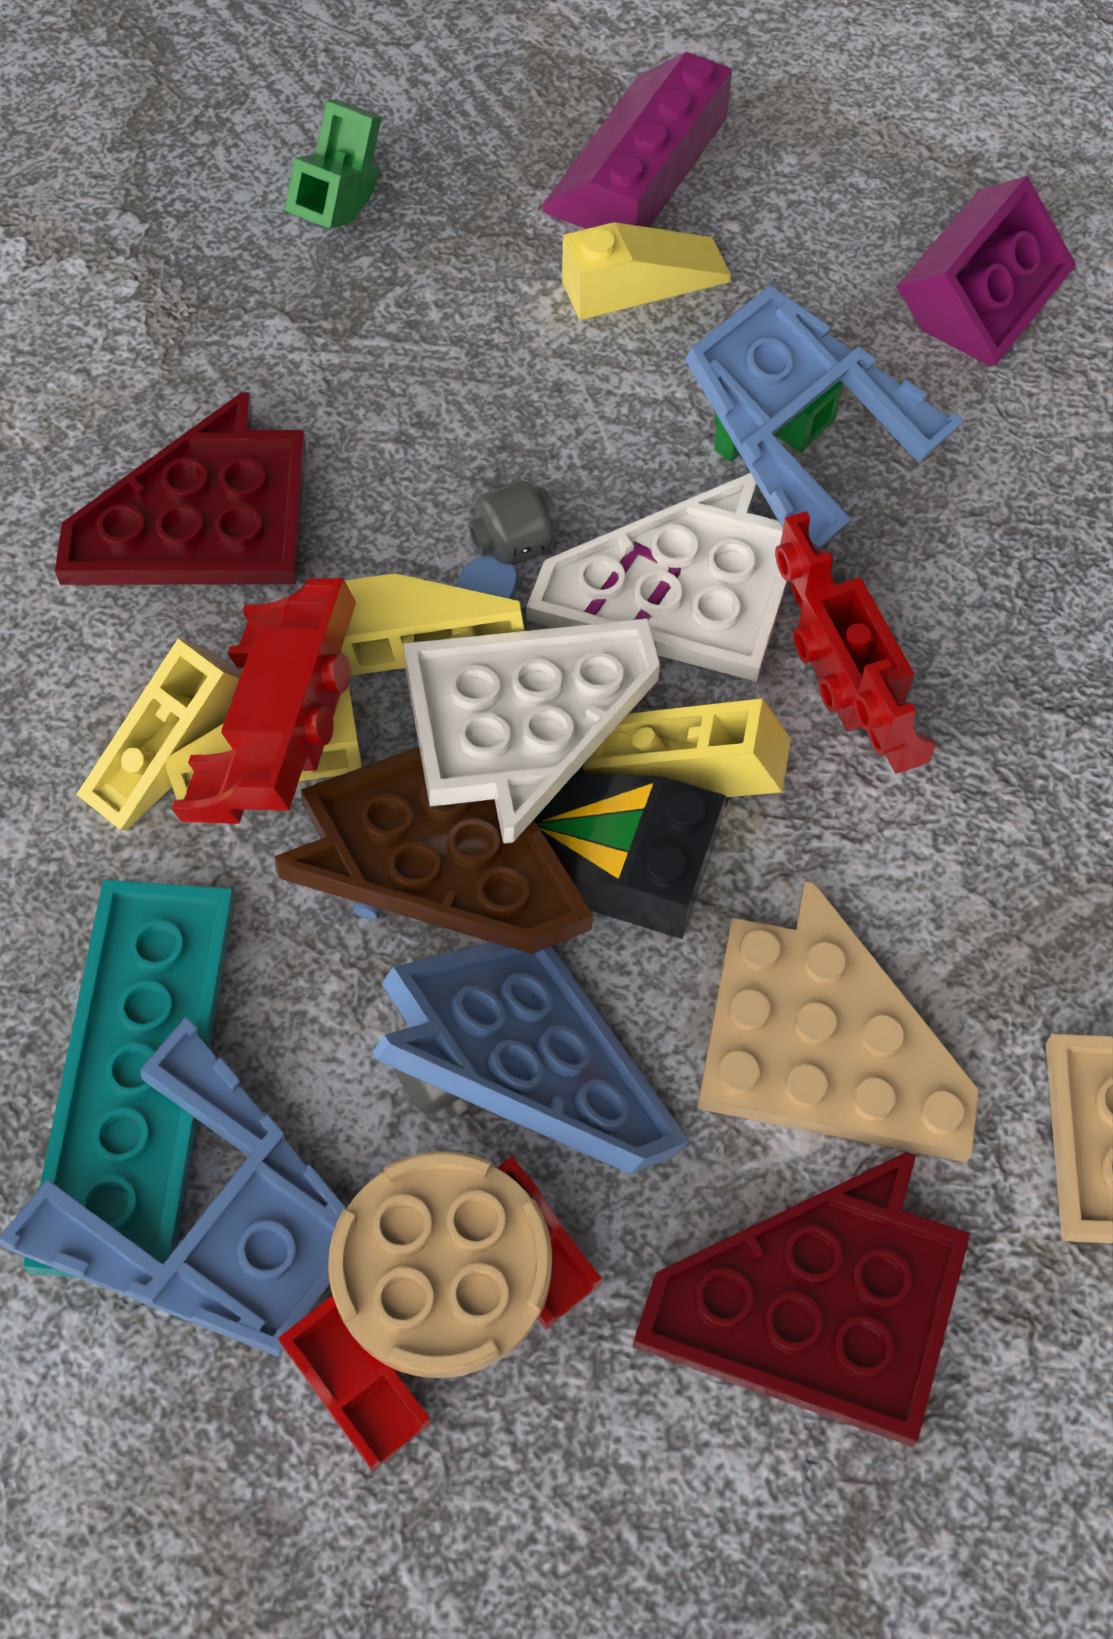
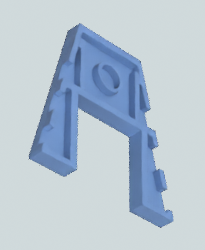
(773, 365)
(254, 1253)

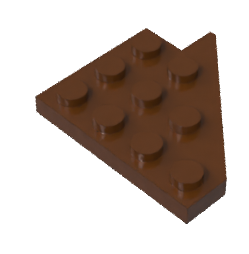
(433, 861)

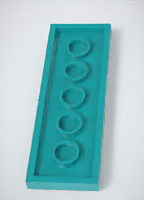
(112, 1135)

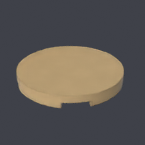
(440, 1265)

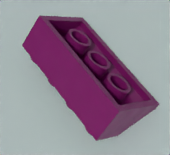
(645, 145)

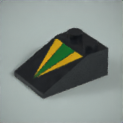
(635, 845)

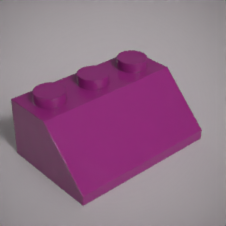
(988, 271)

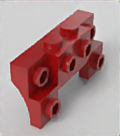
(851, 650)
(279, 706)
(370, 1397)

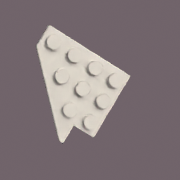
(716, 608)
(522, 710)

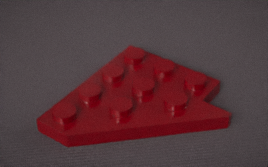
(197, 513)
(820, 1305)

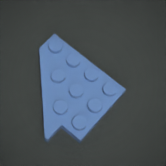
(528, 1047)

